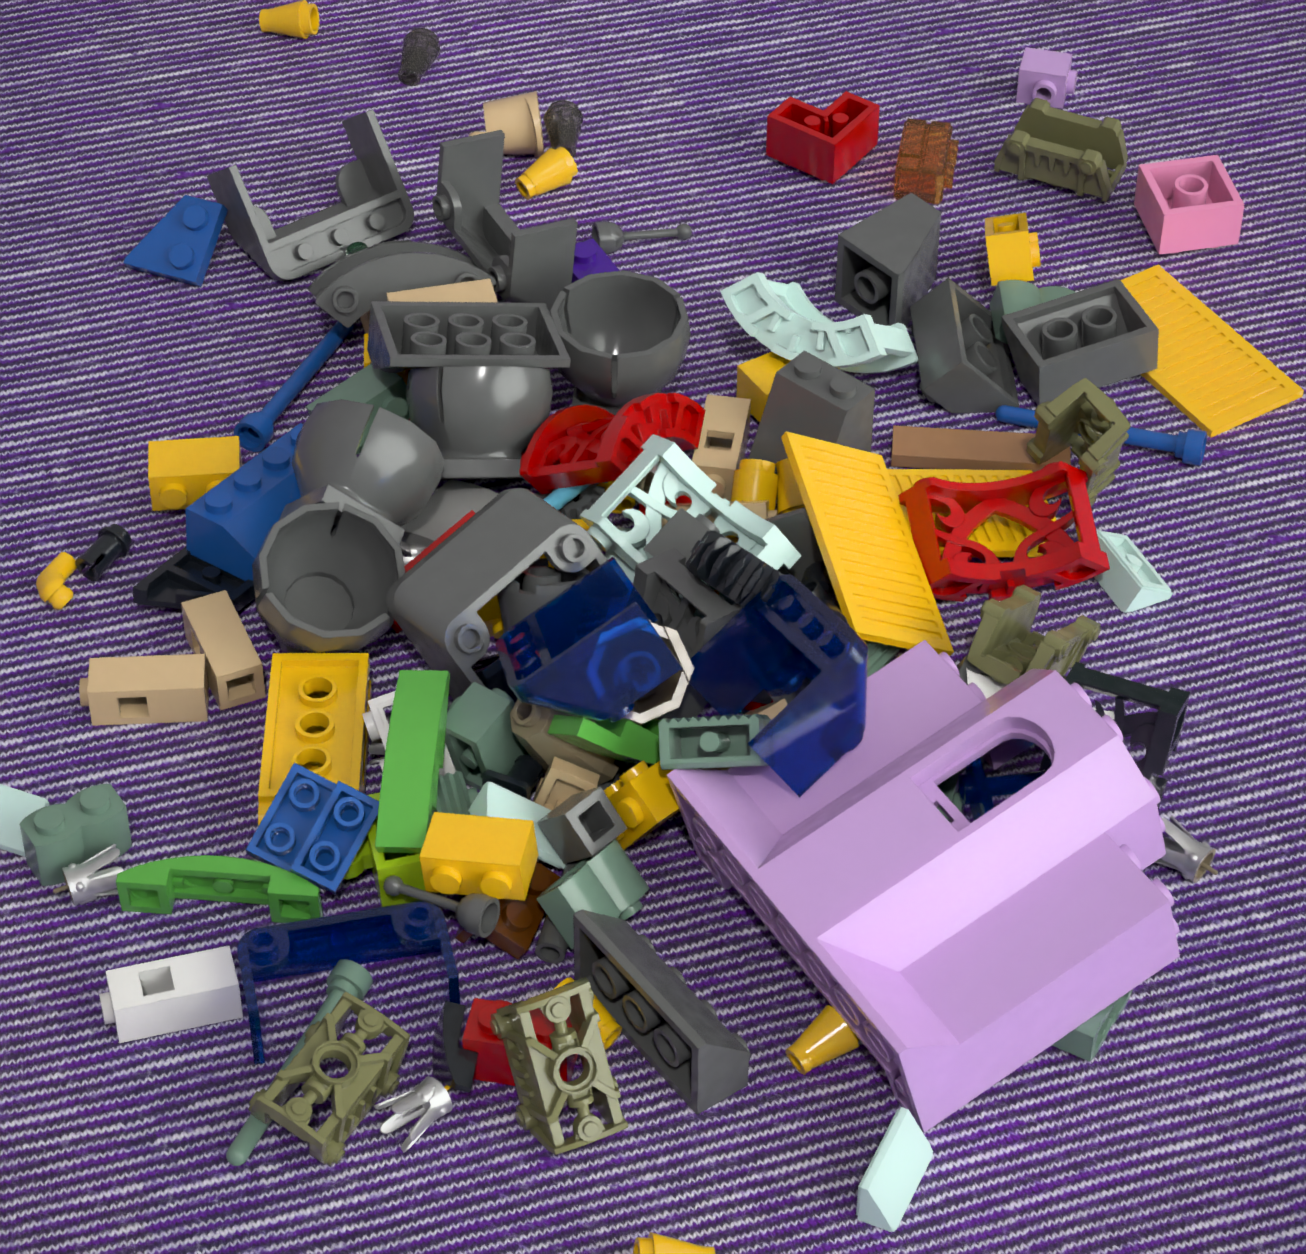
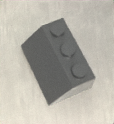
(1080, 336)
(958, 353)

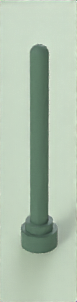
(344, 977)

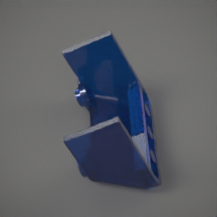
(588, 649)
(775, 652)
(354, 936)

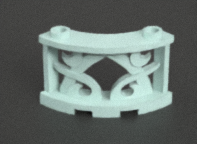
(790, 323)
(673, 478)

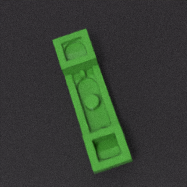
(218, 878)

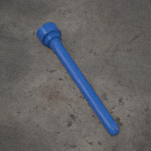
(257, 428)
(1185, 445)

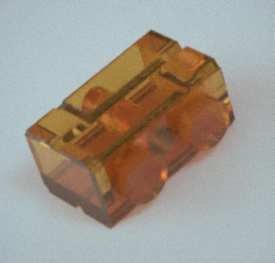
(925, 160)

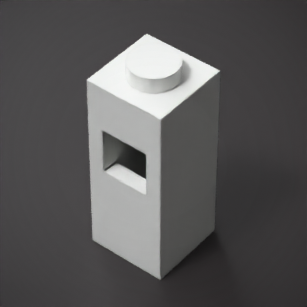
(172, 994)

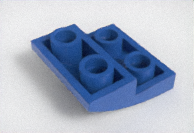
(314, 828)

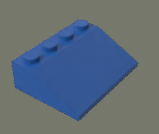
(236, 514)

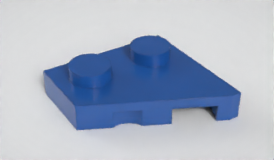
(181, 242)

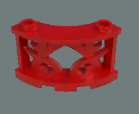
(595, 446)
(974, 503)

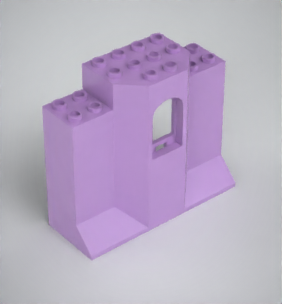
(939, 937)

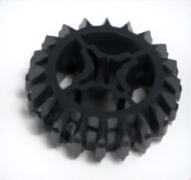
(731, 569)

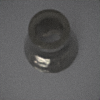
(418, 54)
(563, 125)

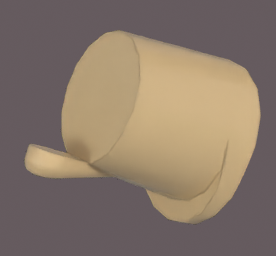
(520, 122)

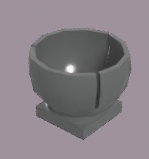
(621, 336)
(479, 415)
(387, 479)
(325, 585)

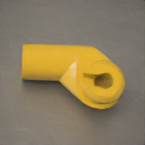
(51, 580)

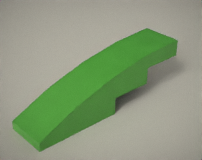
(616, 740)
(412, 760)

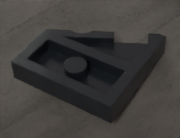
(189, 578)

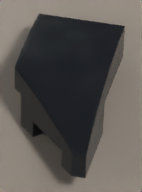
(449, 1062)

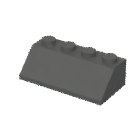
(659, 1011)

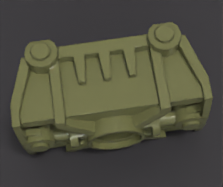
(1065, 150)
(1098, 420)
(1008, 648)
(537, 1067)
(351, 1095)

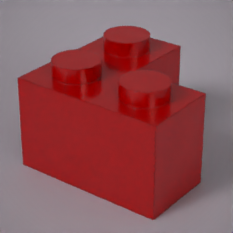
(823, 140)

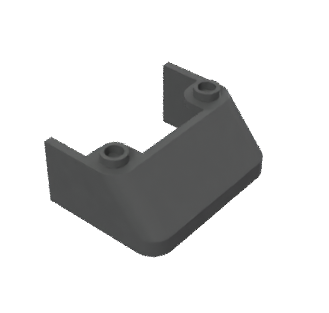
(370, 210)
(526, 263)
(444, 590)

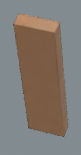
(965, 449)

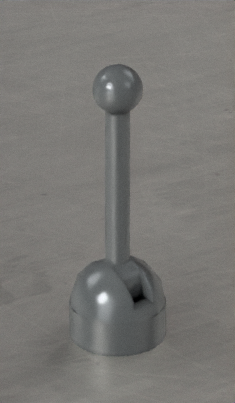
(611, 236)
(475, 912)

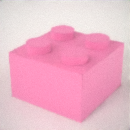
(1188, 204)

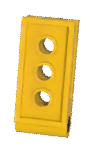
(315, 720)

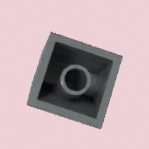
(888, 261)
(817, 403)

